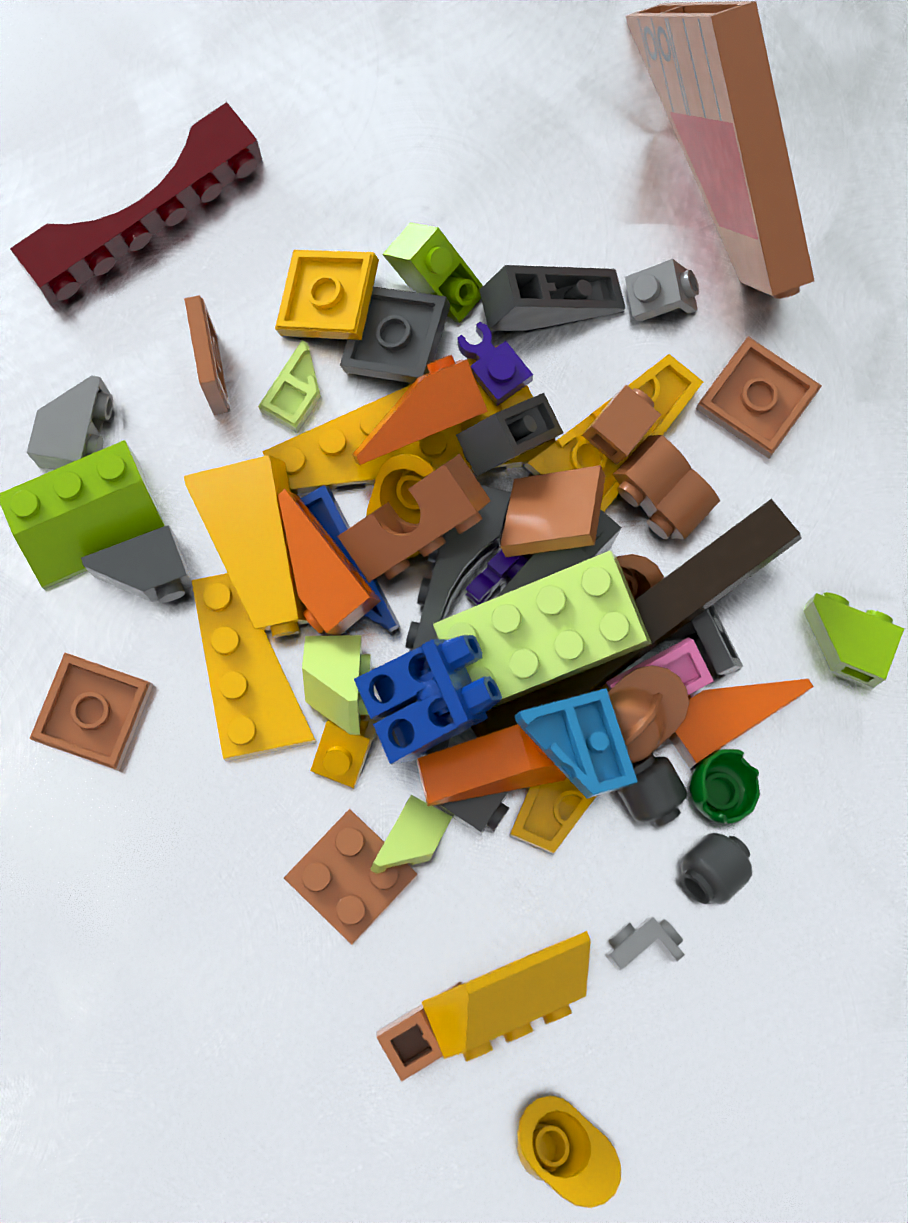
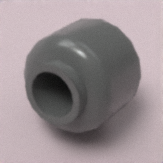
(656, 792)
(716, 868)

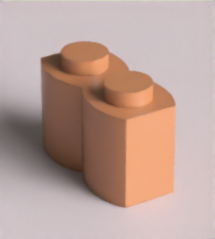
(665, 488)

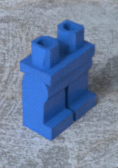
(427, 696)

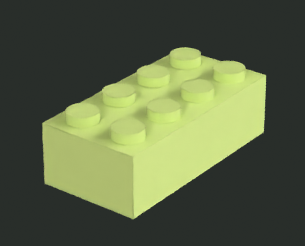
(552, 627)

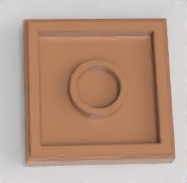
(207, 355)
(758, 397)
(553, 511)
(91, 711)

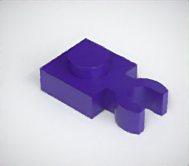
(496, 369)
(495, 574)

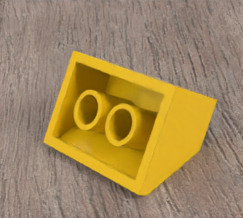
(510, 999)

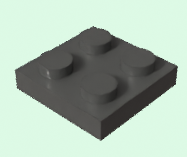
(397, 336)

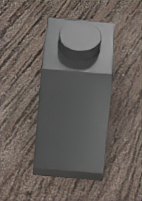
(509, 433)
(144, 566)

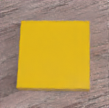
(327, 294)

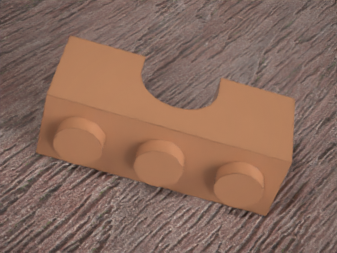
(445, 499)

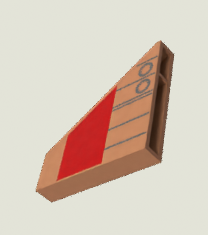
(726, 116)

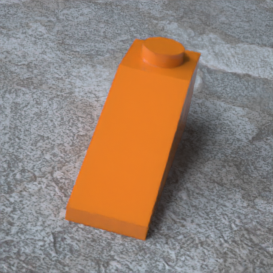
(429, 406)
(322, 573)
(725, 714)
(486, 767)

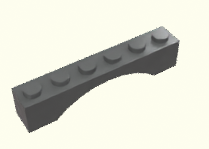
(452, 564)

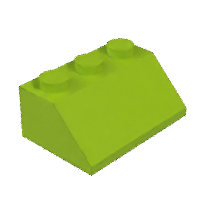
(80, 511)

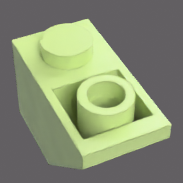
(329, 677)

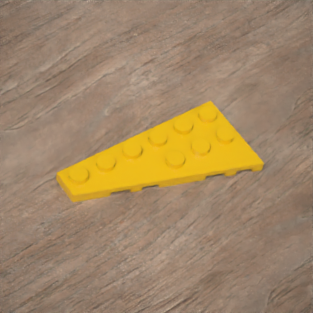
(326, 451)

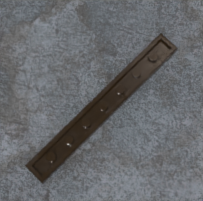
(673, 603)

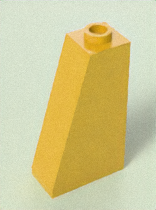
(249, 534)

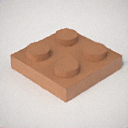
(339, 879)

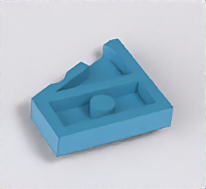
(582, 741)

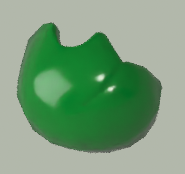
(725, 786)

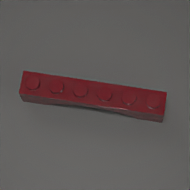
(68, 255)

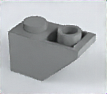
(71, 424)

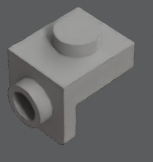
(661, 290)
(632, 941)

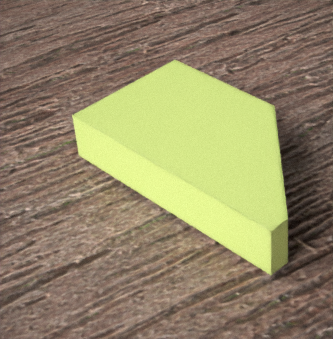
(293, 391)
(412, 836)

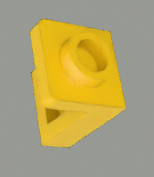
(342, 754)

